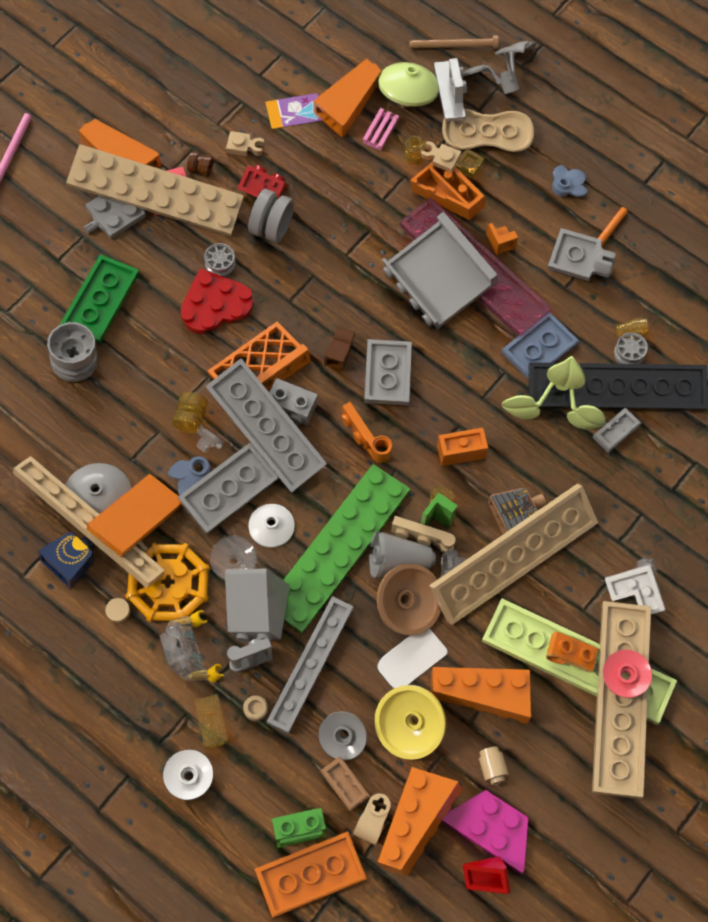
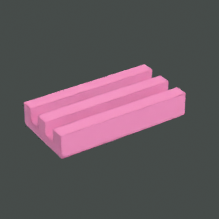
(387, 116)

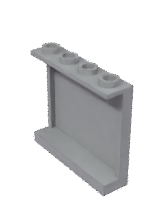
(441, 272)

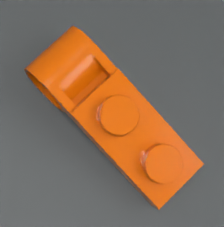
(363, 435)

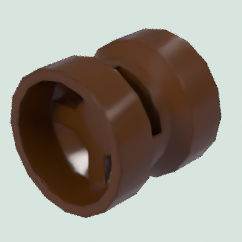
(200, 163)

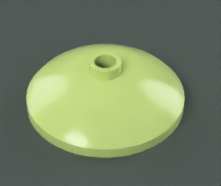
(408, 84)

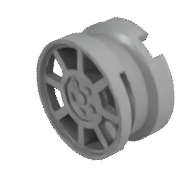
(220, 260)
(630, 349)

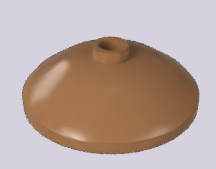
(420, 606)

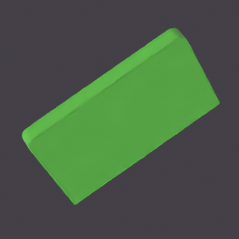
(441, 510)

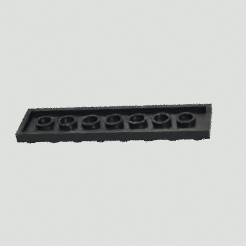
(626, 386)

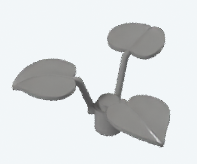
(508, 78)

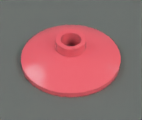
(631, 663)

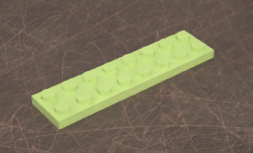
(528, 638)

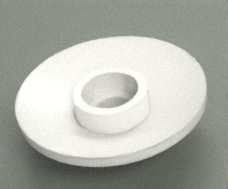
(274, 535)
(183, 763)

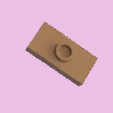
(344, 783)

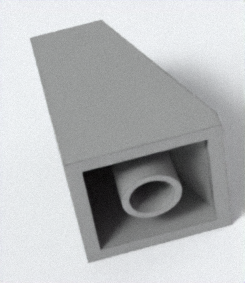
(255, 604)

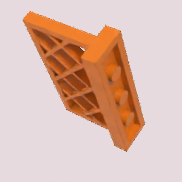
(284, 368)

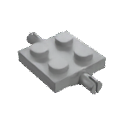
(112, 216)

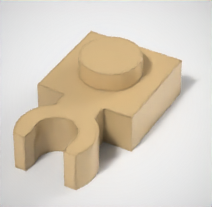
(241, 143)
(443, 157)

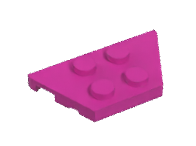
(492, 827)

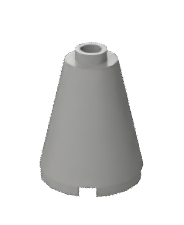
(394, 551)

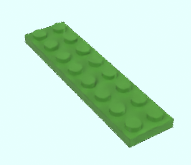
(341, 545)

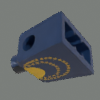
(68, 558)

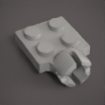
(580, 256)

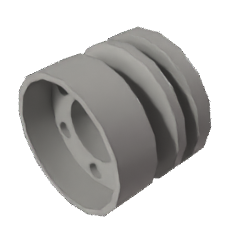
(72, 351)

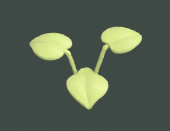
(565, 376)

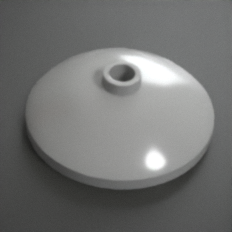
(108, 478)

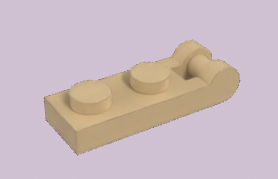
(423, 534)

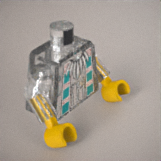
(183, 652)

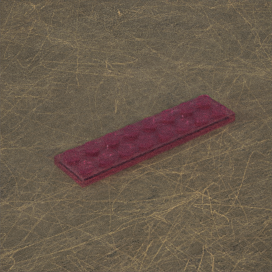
(509, 298)

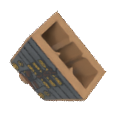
(514, 507)

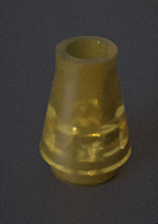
(635, 325)

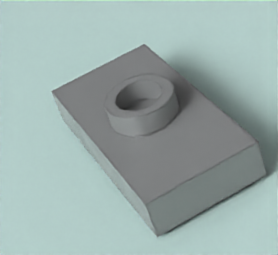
(616, 430)

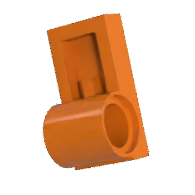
(570, 651)

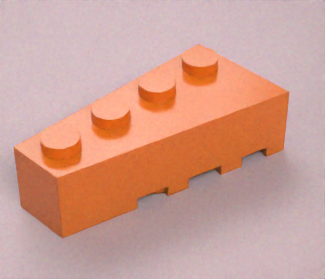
(488, 690)
(416, 820)

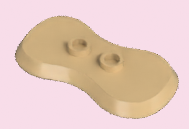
(506, 130)

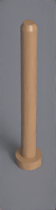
(455, 43)

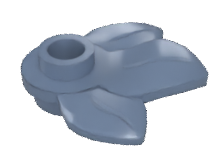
(568, 182)
(186, 474)

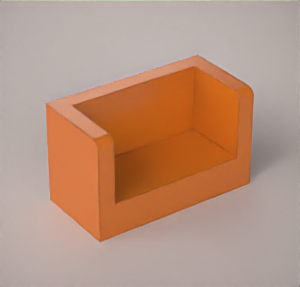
(462, 446)

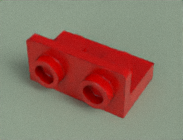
(256, 180)

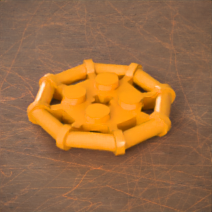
(178, 591)

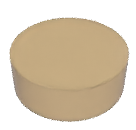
(117, 610)
(255, 708)

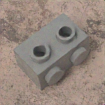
(295, 401)

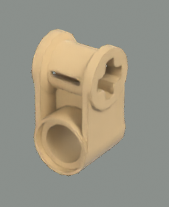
(372, 822)

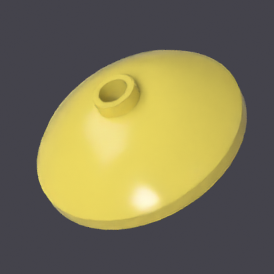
(397, 729)

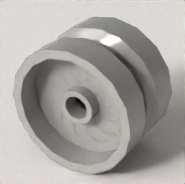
(271, 216)

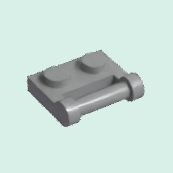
(254, 654)

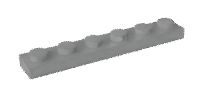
(310, 665)

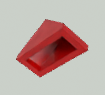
(487, 875)

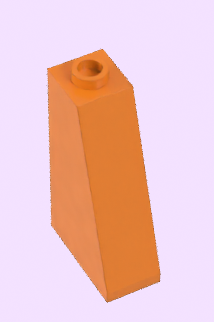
(347, 97)
(105, 138)

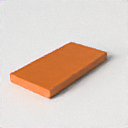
(134, 515)
(310, 874)

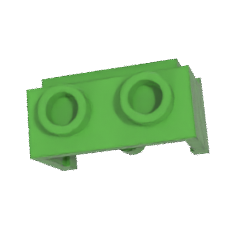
(299, 827)

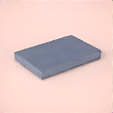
(543, 343)

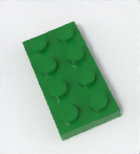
(101, 296)

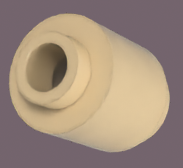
(493, 765)

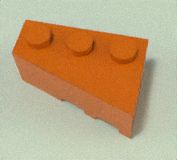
(449, 190)

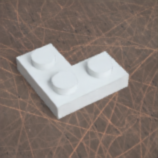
(637, 582)

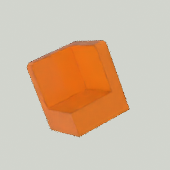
(501, 239)

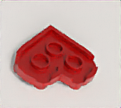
(214, 301)

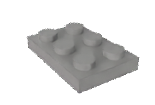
(388, 372)

